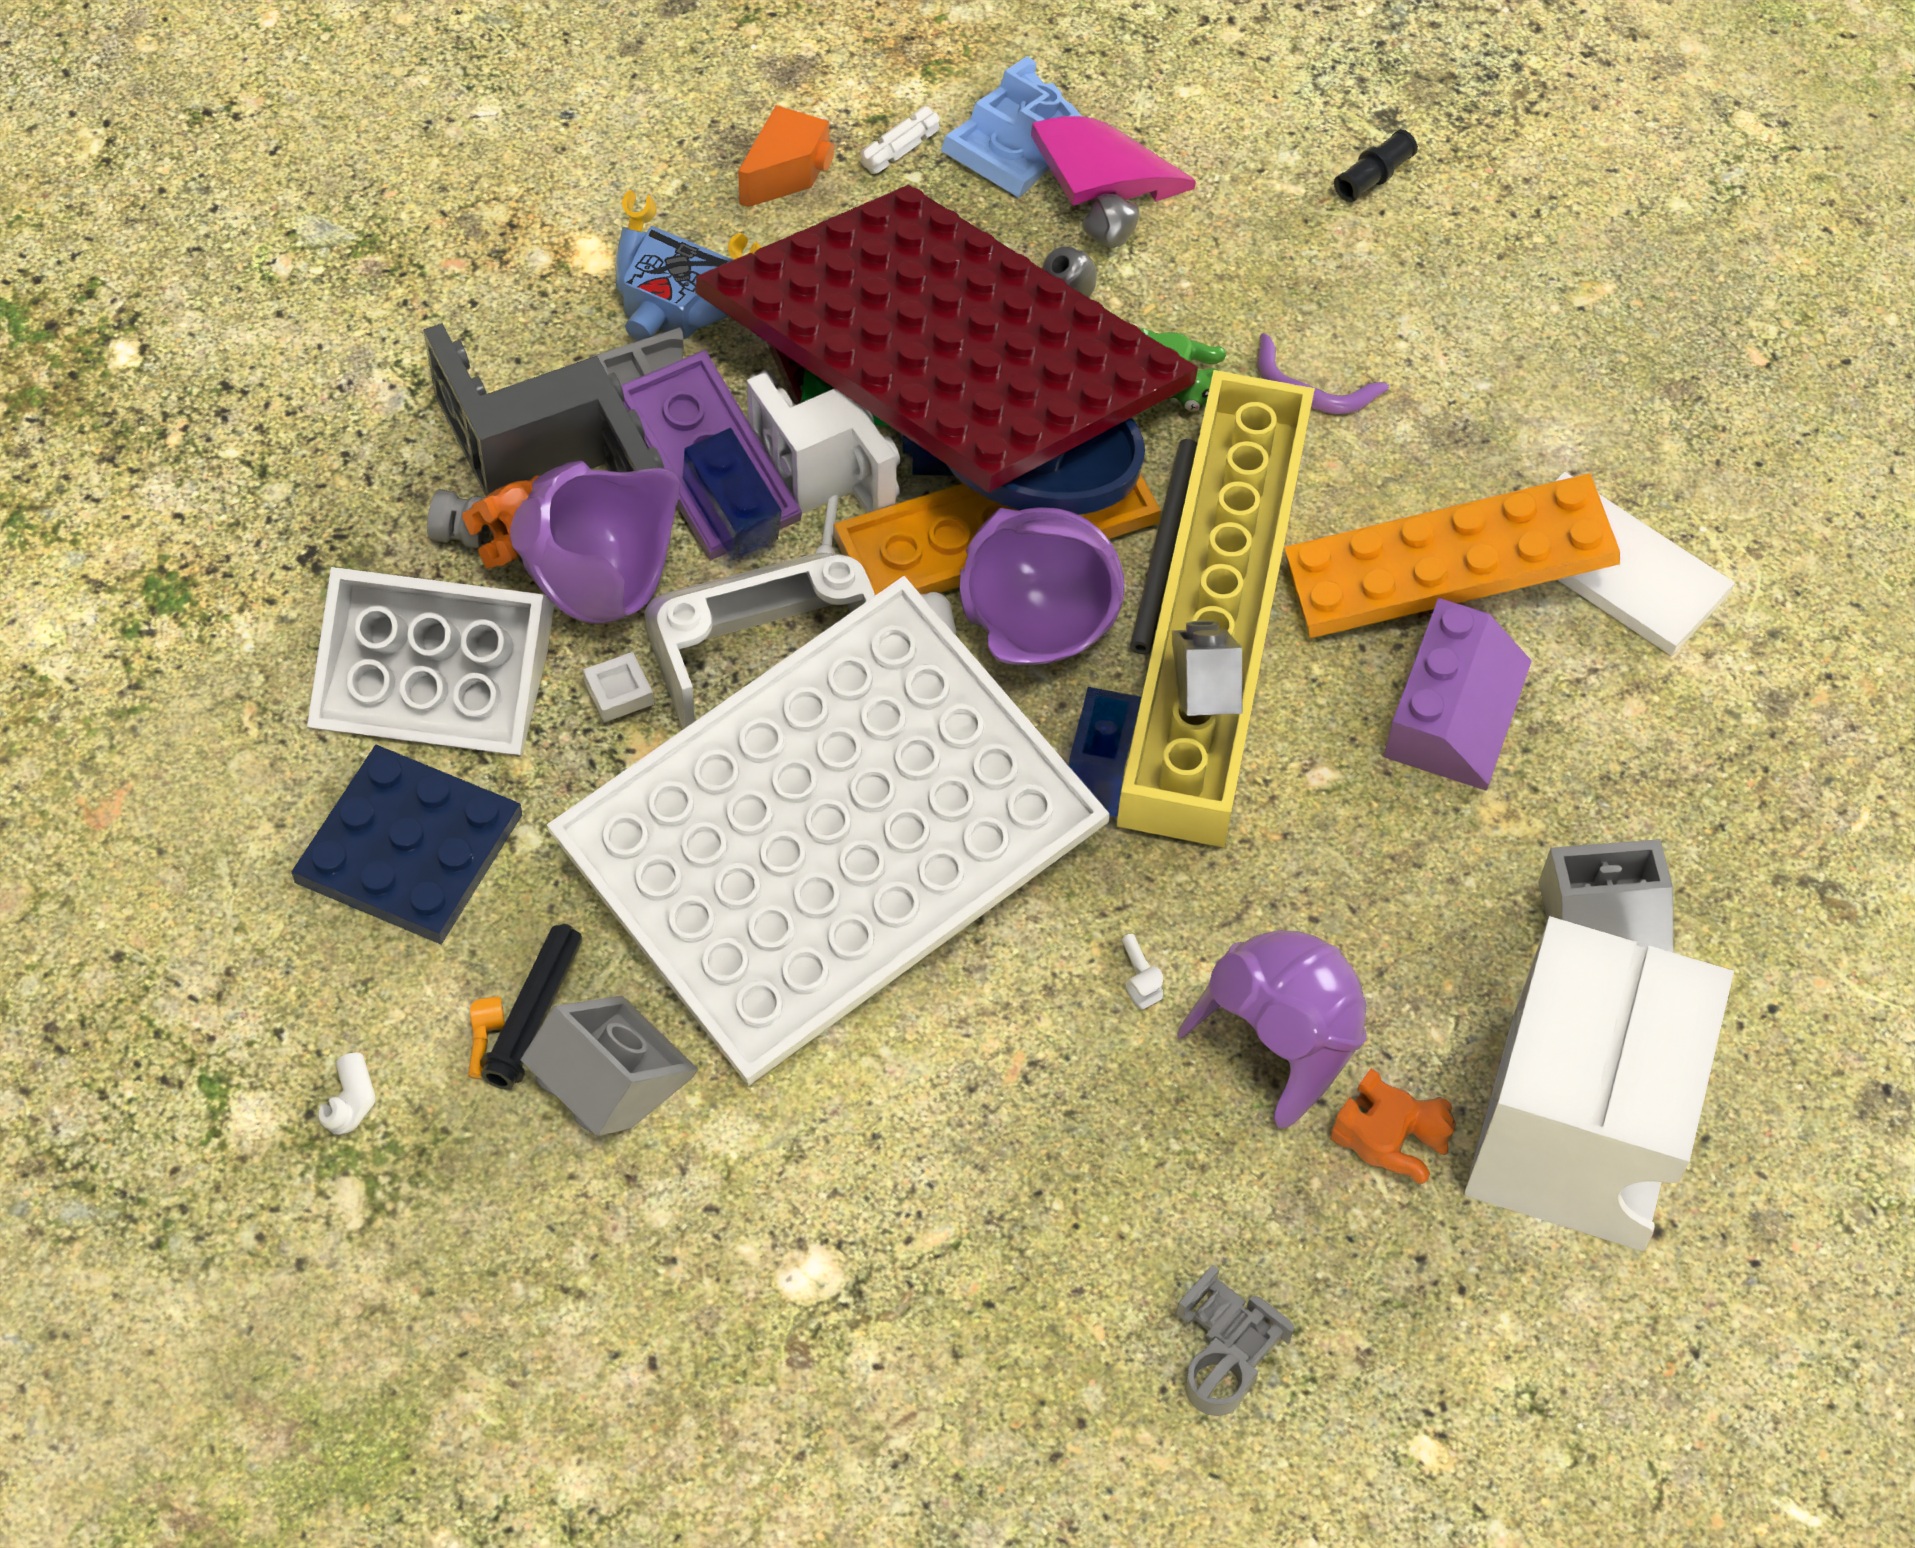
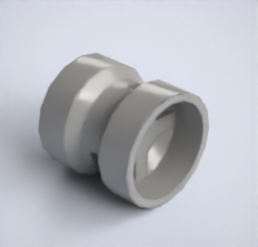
(446, 520)

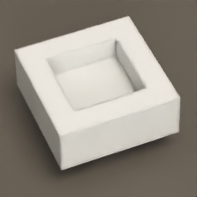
(618, 687)

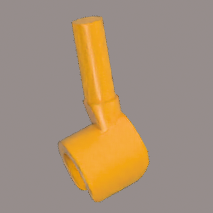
(486, 1015)

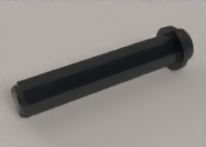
(503, 1064)

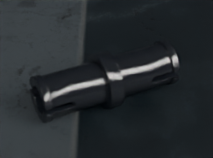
(1375, 165)

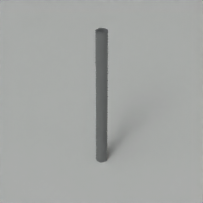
(1163, 549)

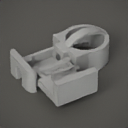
(1237, 1340)

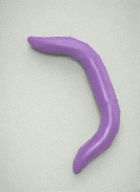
(1321, 400)

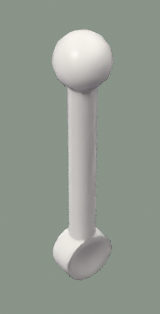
(827, 539)

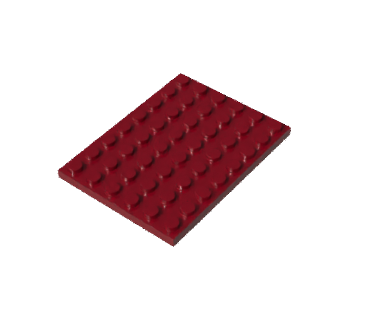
(947, 335)

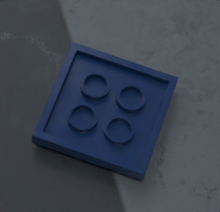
(407, 844)

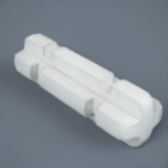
(899, 140)

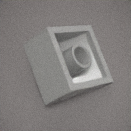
(606, 1063)

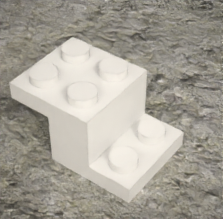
(824, 446)

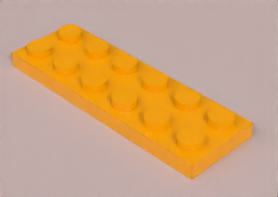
(931, 534)
(1451, 555)

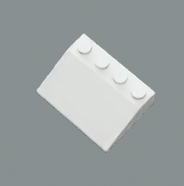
(429, 661)

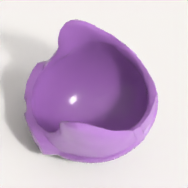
(596, 537)
(1041, 584)
(1298, 1001)

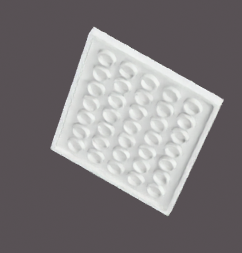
(827, 828)

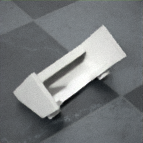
(742, 602)

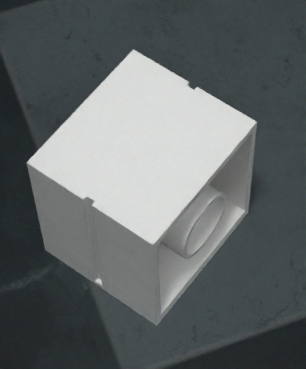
(1599, 1083)

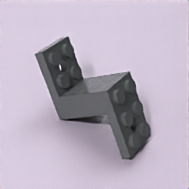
(538, 421)

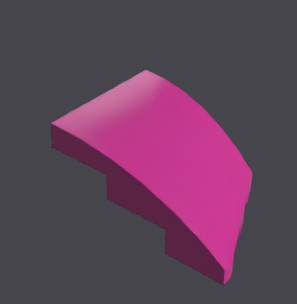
(1100, 159)

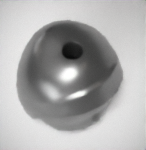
(1111, 220)
(1073, 267)

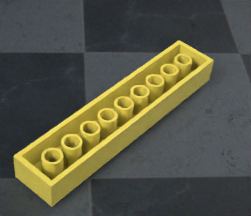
(1221, 571)

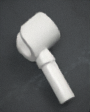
(1146, 985)

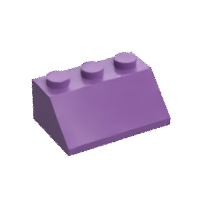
(1458, 696)

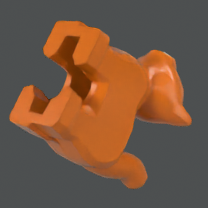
(497, 513)
(1389, 1120)

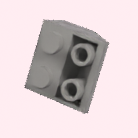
(1612, 890)

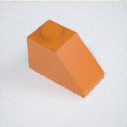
(785, 157)

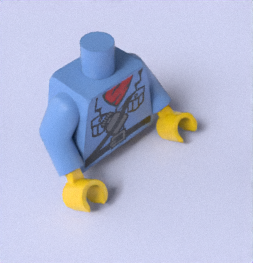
(660, 274)

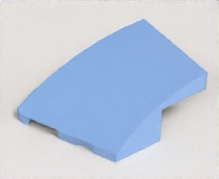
(999, 133)

